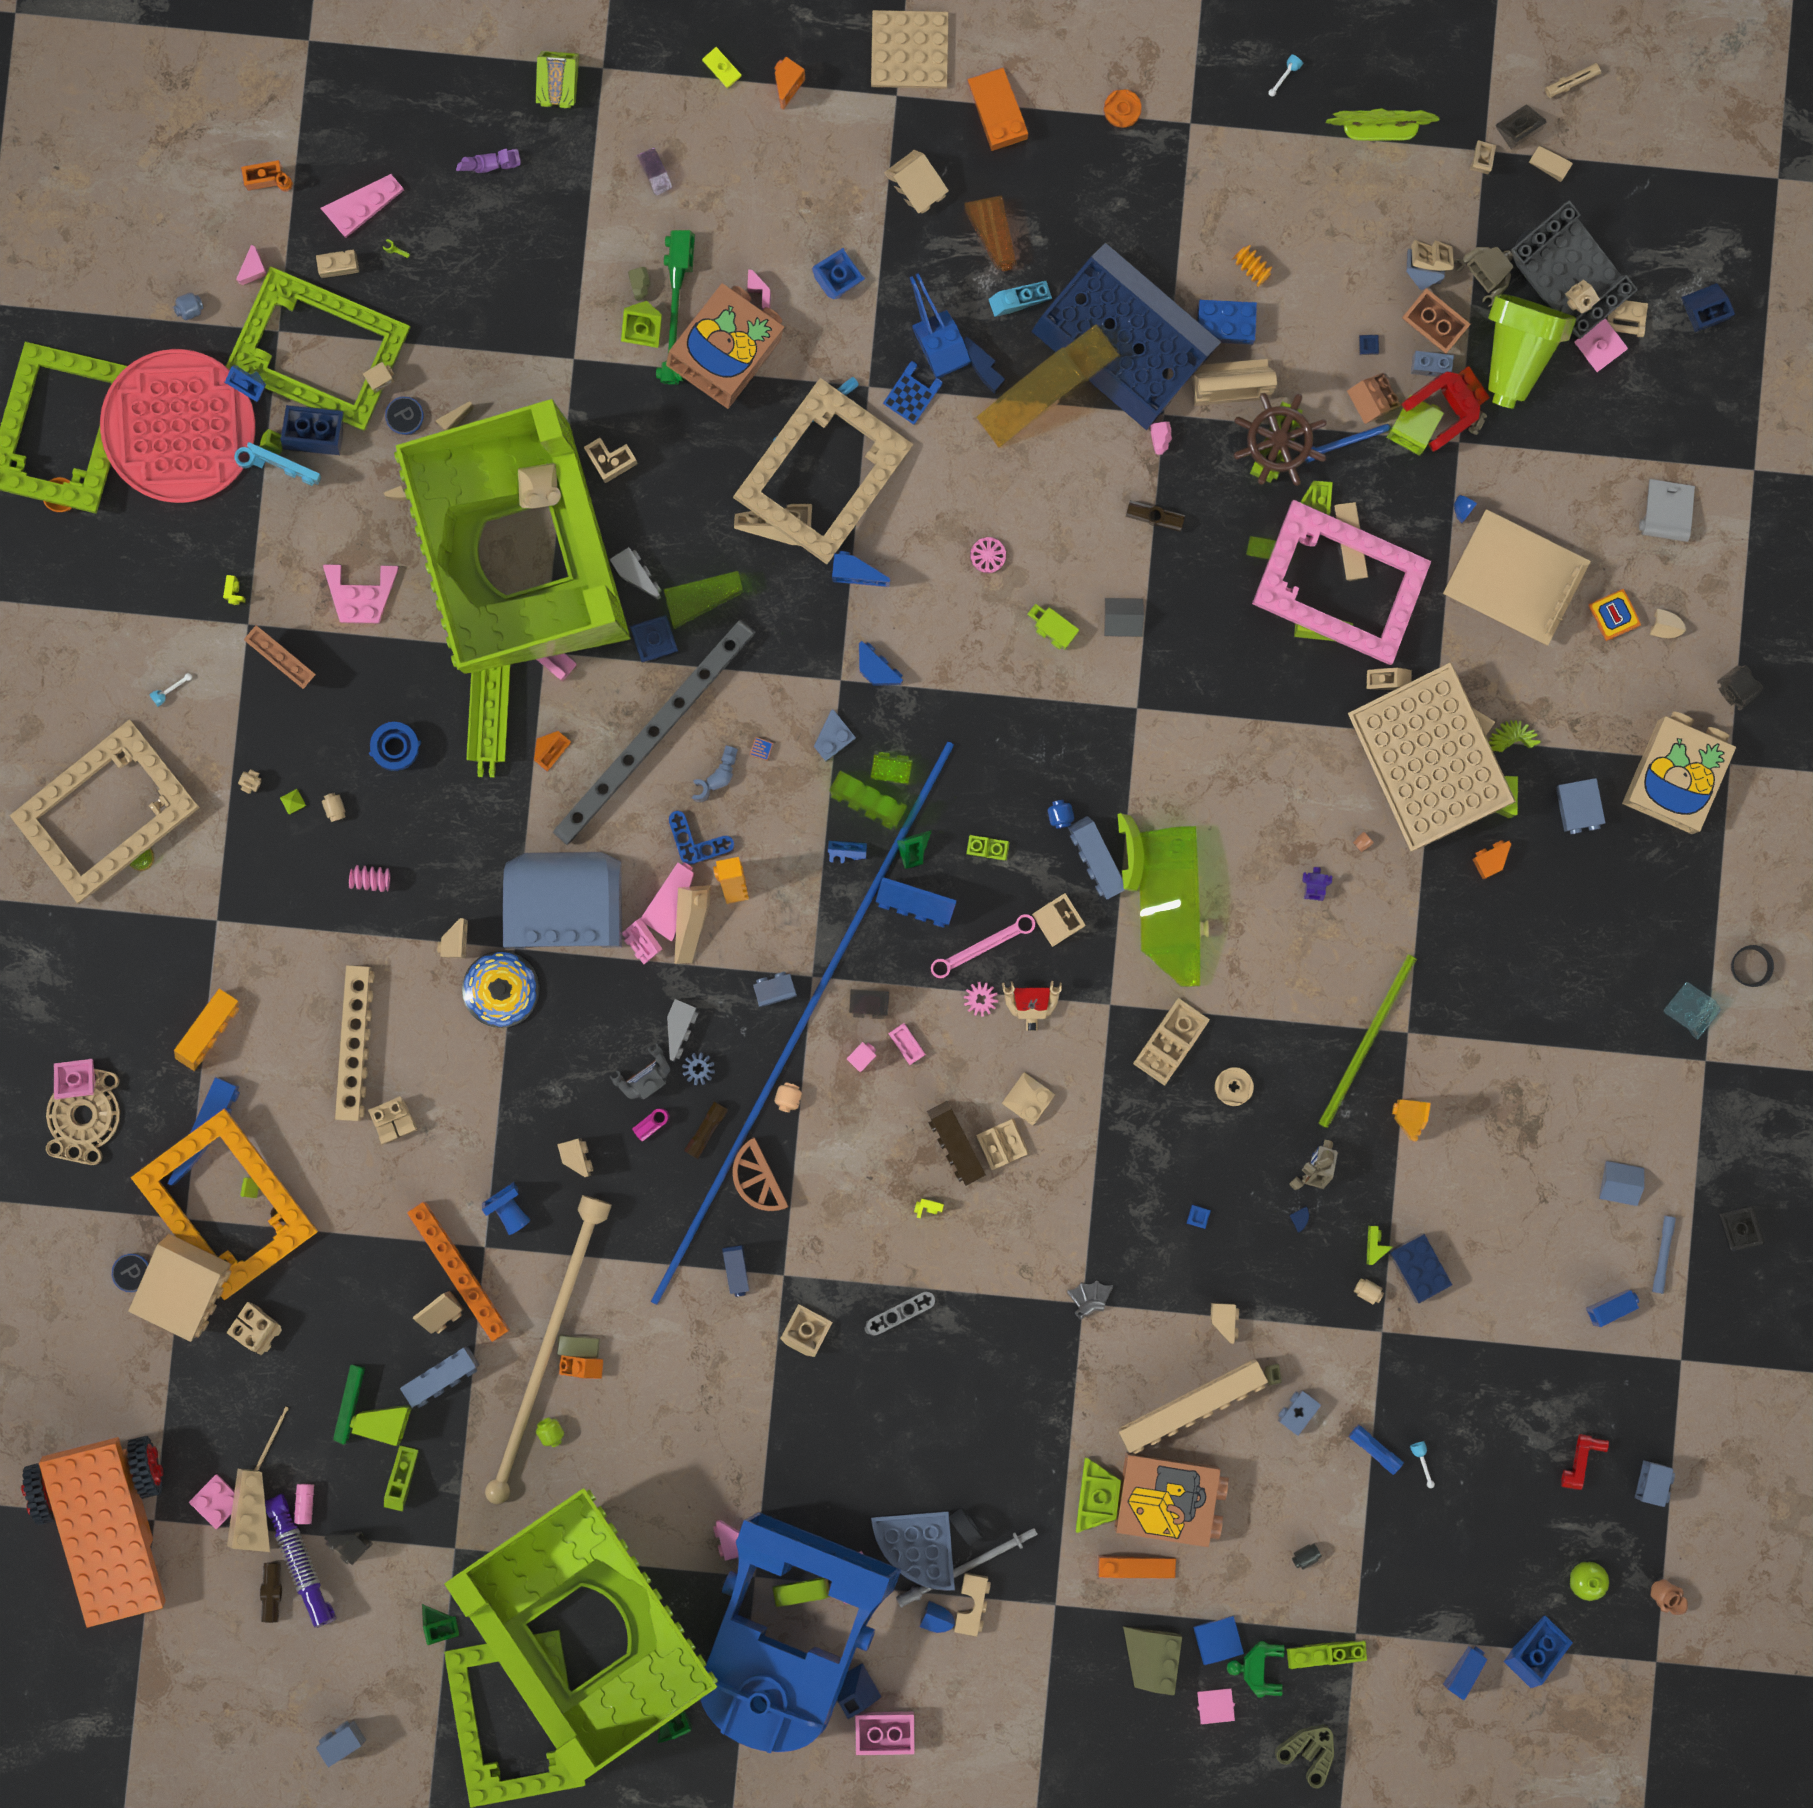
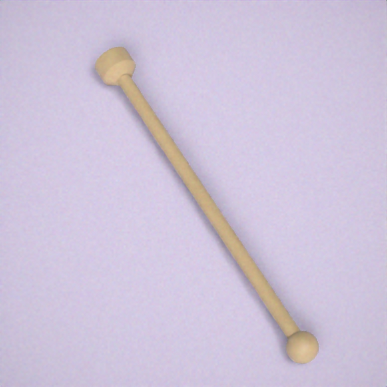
(592, 1212)

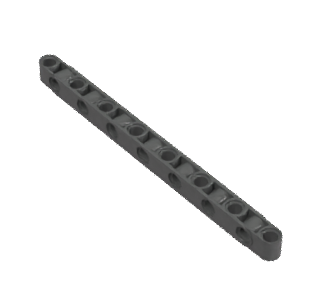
(643, 742)

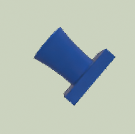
(507, 1209)

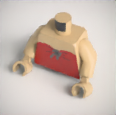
(1031, 1003)

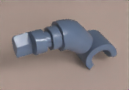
(721, 776)

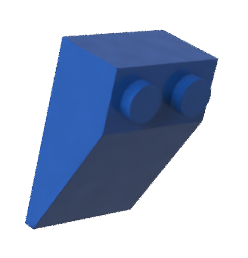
(854, 571)
(1538, 1652)

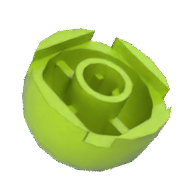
(1589, 1581)

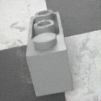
(630, 570)
(679, 1020)

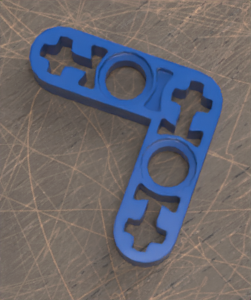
(696, 849)

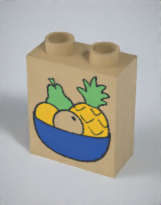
(1680, 773)

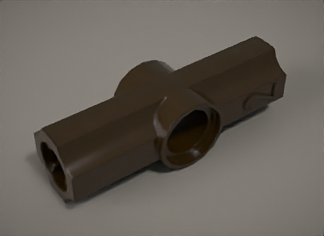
(1167, 518)
(271, 1592)

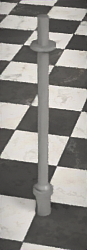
(917, 1592)

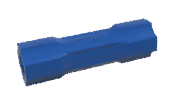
(1375, 1449)

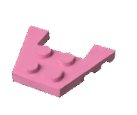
(360, 602)

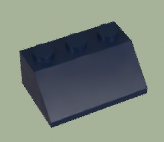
(312, 430)

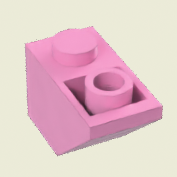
(862, 1056)
(728, 1537)

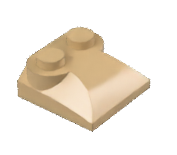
(538, 486)
(1028, 1099)
(805, 1331)

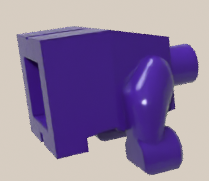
(1316, 884)

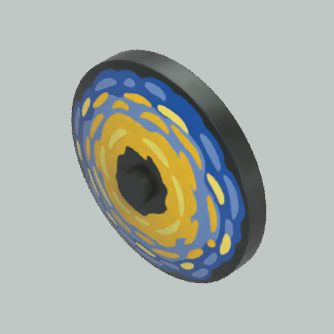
(500, 989)

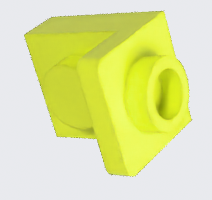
(231, 588)
(932, 1207)

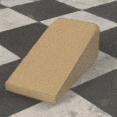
(1550, 163)
(454, 417)

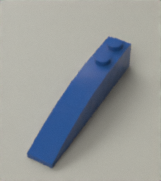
(219, 1097)

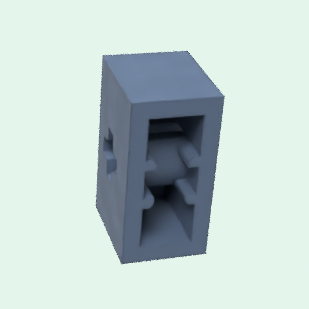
(1431, 363)
(1298, 1422)

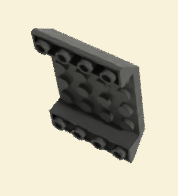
(1563, 255)

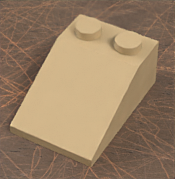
(439, 1313)

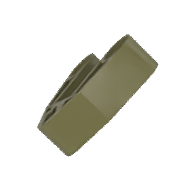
(1298, 1741)

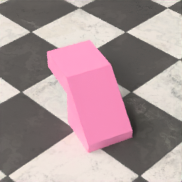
(756, 285)

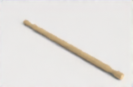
(271, 1439)

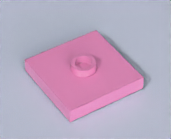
(1601, 345)

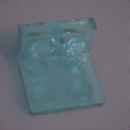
(1693, 1009)

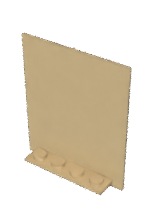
(1516, 577)

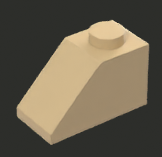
(1388, 678)

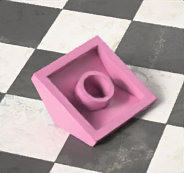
(74, 1079)

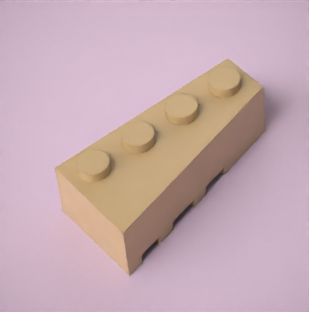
(248, 1517)

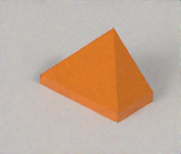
(550, 748)

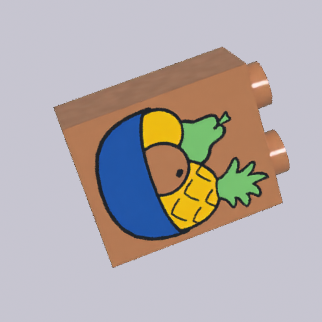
(726, 344)

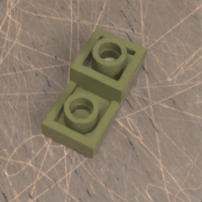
(578, 1346)

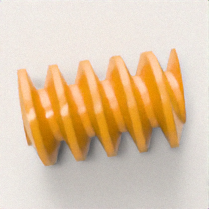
(1253, 265)

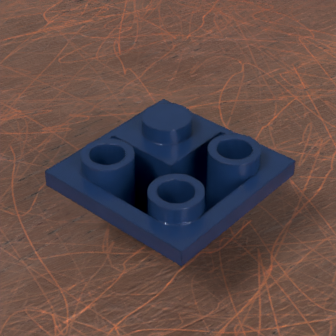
(857, 1691)

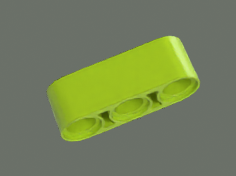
(801, 1592)

